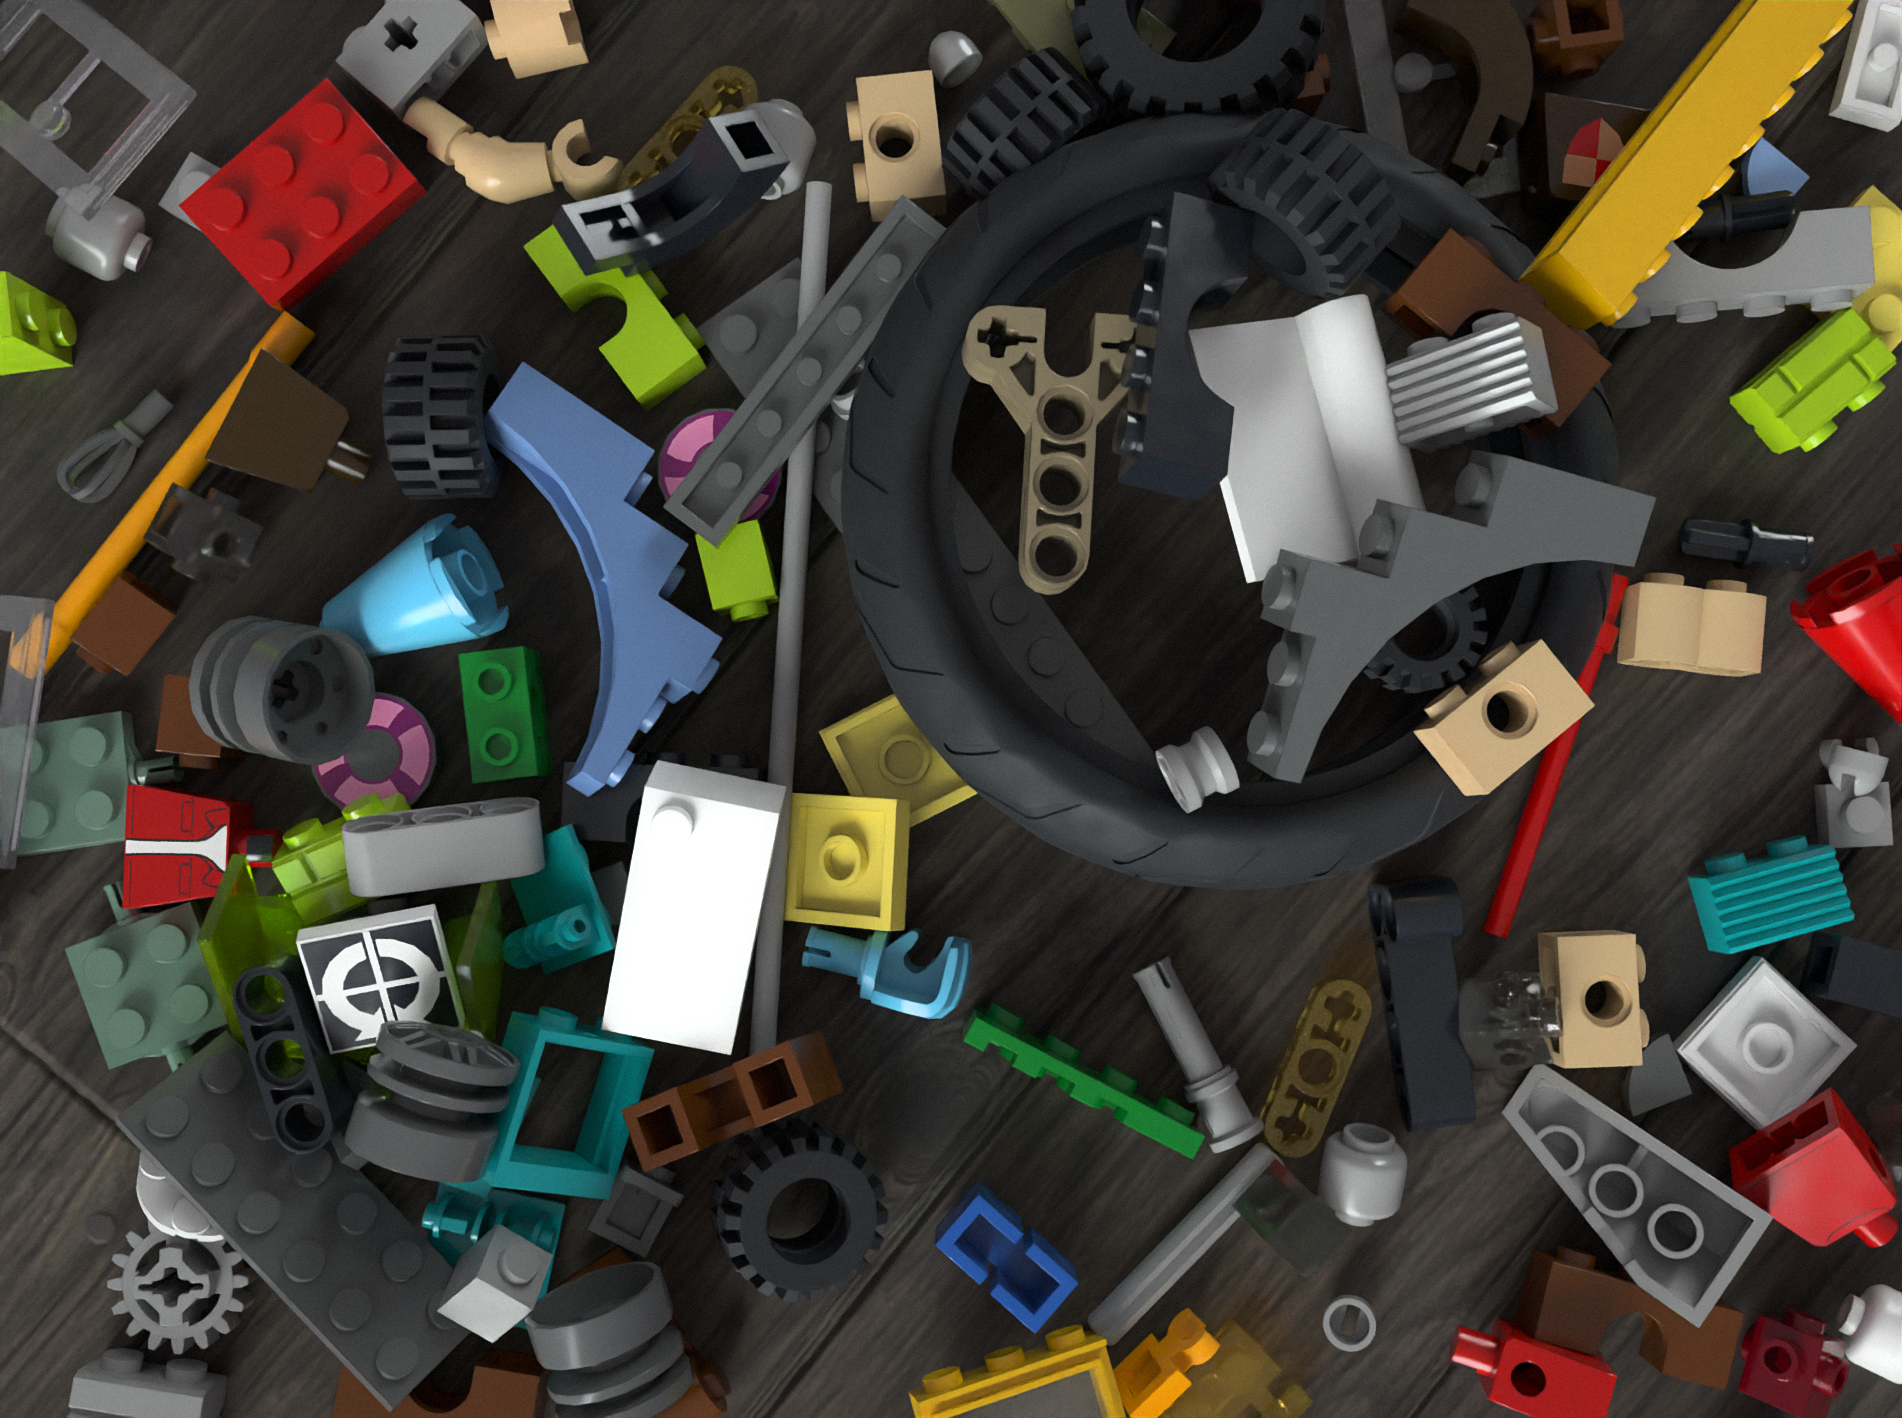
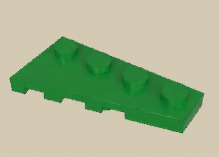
(1162, 1121)

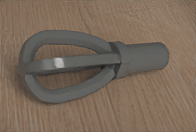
(129, 433)

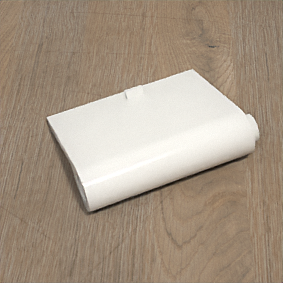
(1307, 431)

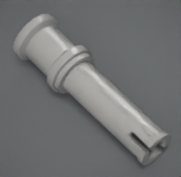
(1209, 1082)

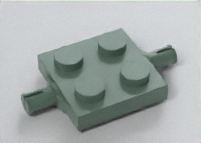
(82, 782)
(147, 983)

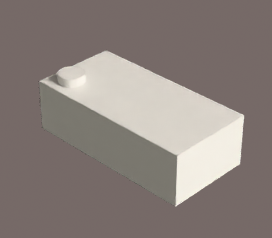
(692, 906)

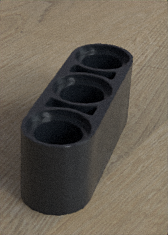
(281, 1081)

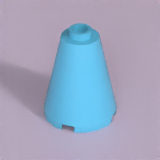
(422, 594)

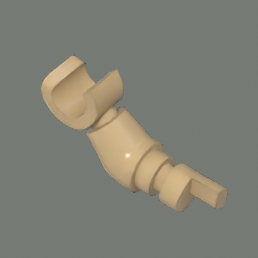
(513, 170)

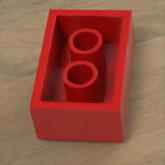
(303, 198)

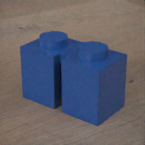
(1028, 1271)

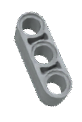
(443, 846)

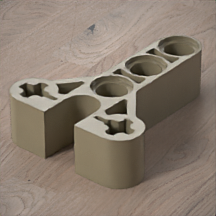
(1029, 388)

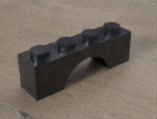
(1174, 424)

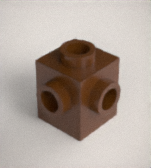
(1573, 36)

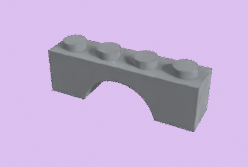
(1819, 261)

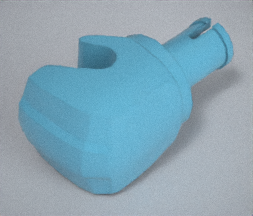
(889, 975)

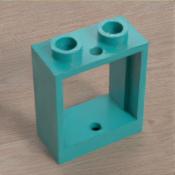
(604, 1133)

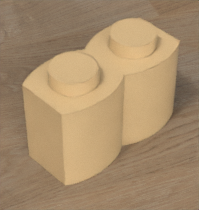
(1692, 627)

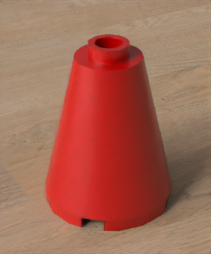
(1858, 622)

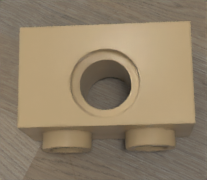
(904, 109)
(1540, 703)
(1568, 968)

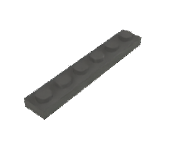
(803, 377)

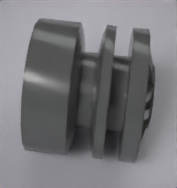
(282, 689)
(433, 1101)
(611, 1344)

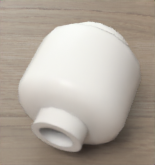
(1874, 1330)

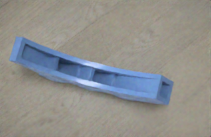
(593, 481)

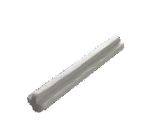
(1178, 1249)

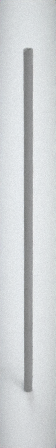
(789, 647)

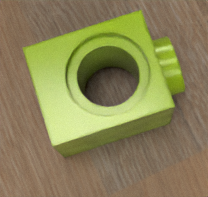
(740, 572)

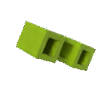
(652, 348)

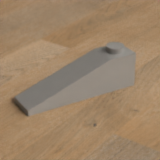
(1652, 1207)

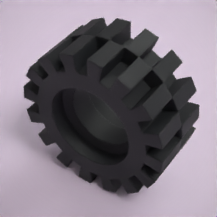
(1446, 661)

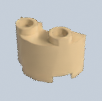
(536, 35)

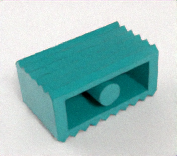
(1769, 896)

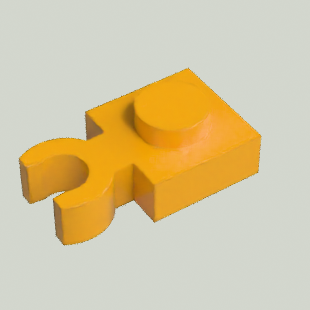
(1156, 1369)

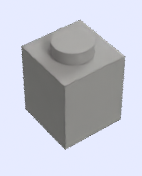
(495, 1283)

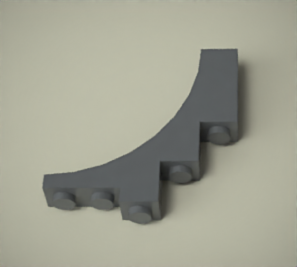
(1409, 560)

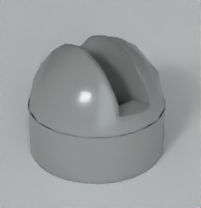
(953, 58)
(1850, 762)
(1364, 1327)

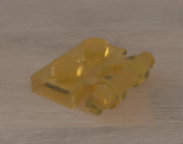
(1234, 1380)

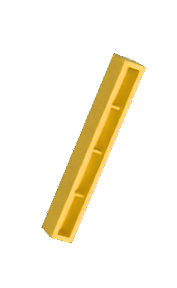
(1680, 158)

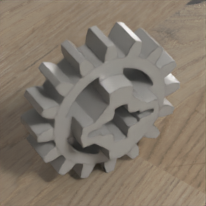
(166, 1302)

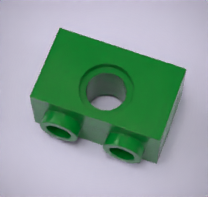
(505, 715)

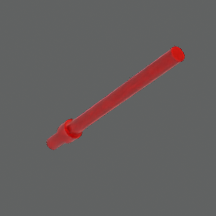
(1546, 785)

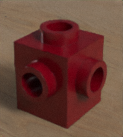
(1793, 1363)

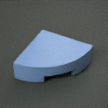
(1769, 171)

